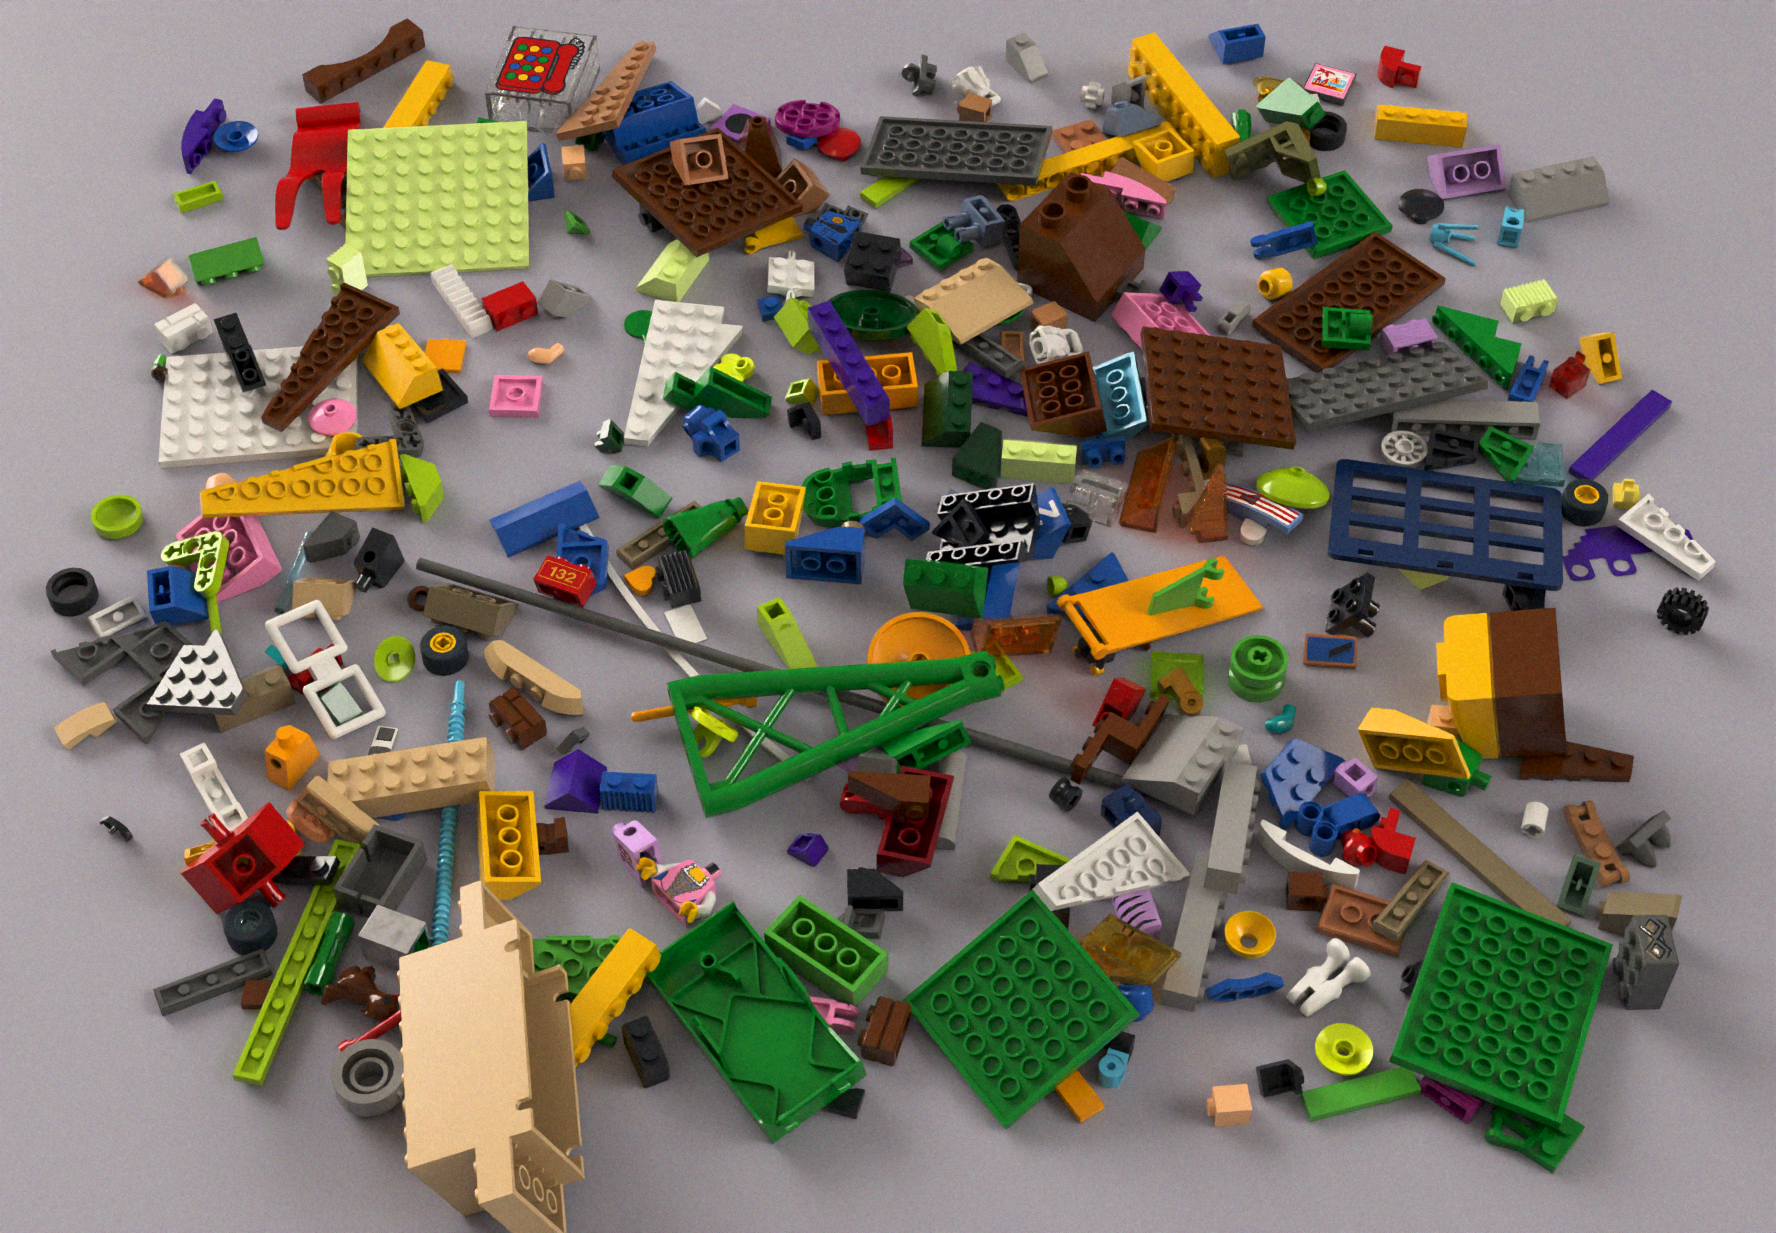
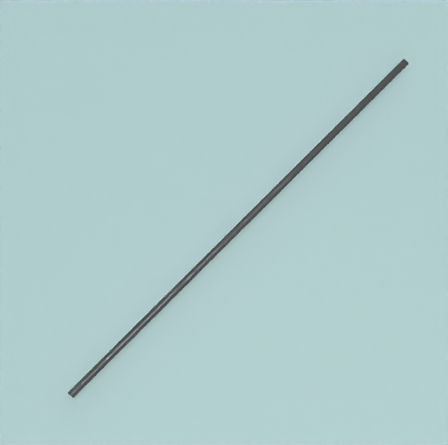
(742, 664)

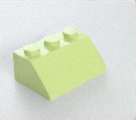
(672, 273)
(1038, 461)

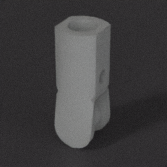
(1233, 317)

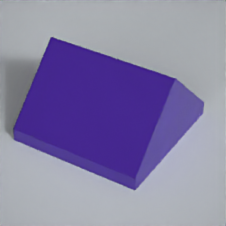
(575, 784)

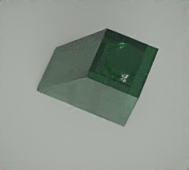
(979, 457)

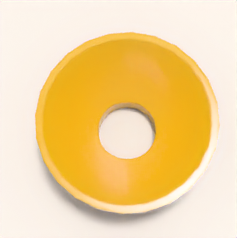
(1251, 925)

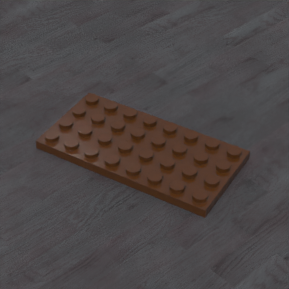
(1367, 277)

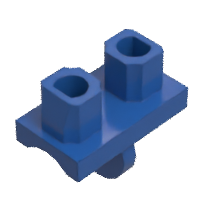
(1103, 450)

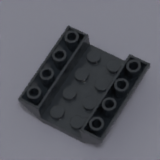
(1010, 519)

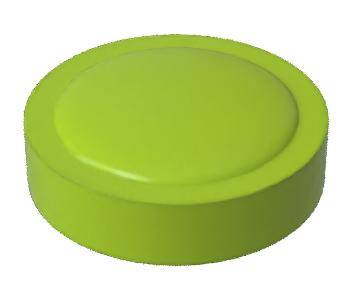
(117, 516)

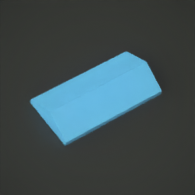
(1121, 396)

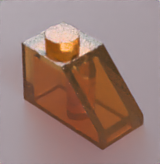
(165, 279)

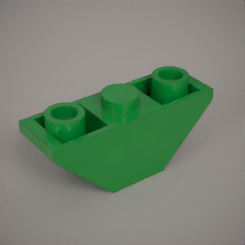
(635, 489)

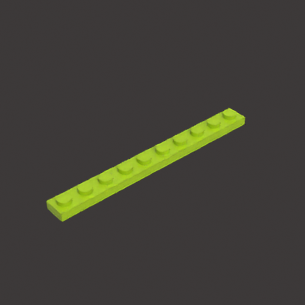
(291, 975)

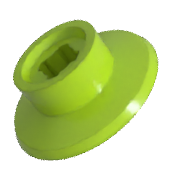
(403, 658)

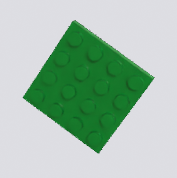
(1339, 215)

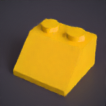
(1165, 155)

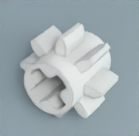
(1092, 95)

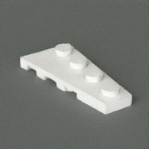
(1660, 534)

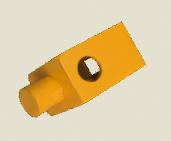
(289, 756)

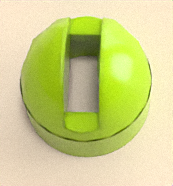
(1316, 187)
(1056, 585)

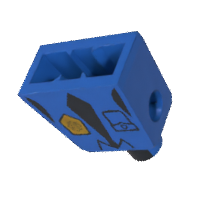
(832, 234)

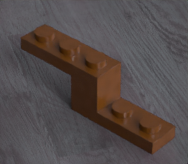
(1118, 738)

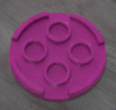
(807, 119)

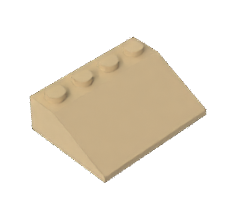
(975, 299)

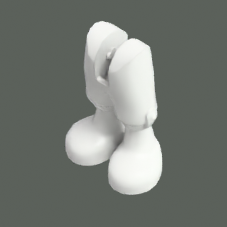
(1326, 990)

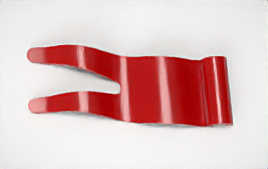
(317, 148)

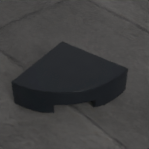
(848, 1103)

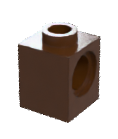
(1305, 891)

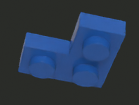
(895, 515)

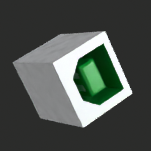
(392, 936)

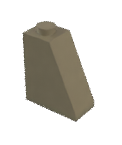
(1620, 907)

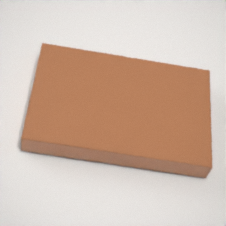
(1350, 916)

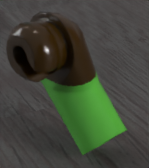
(159, 369)

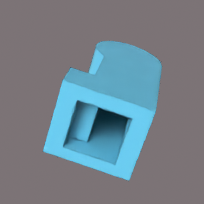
(1511, 227)

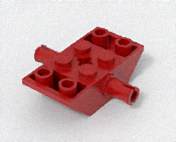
(261, 838)

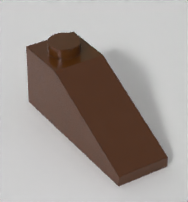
(898, 793)

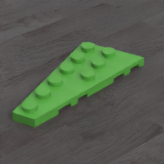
(576, 954)

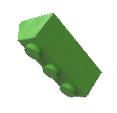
(226, 261)

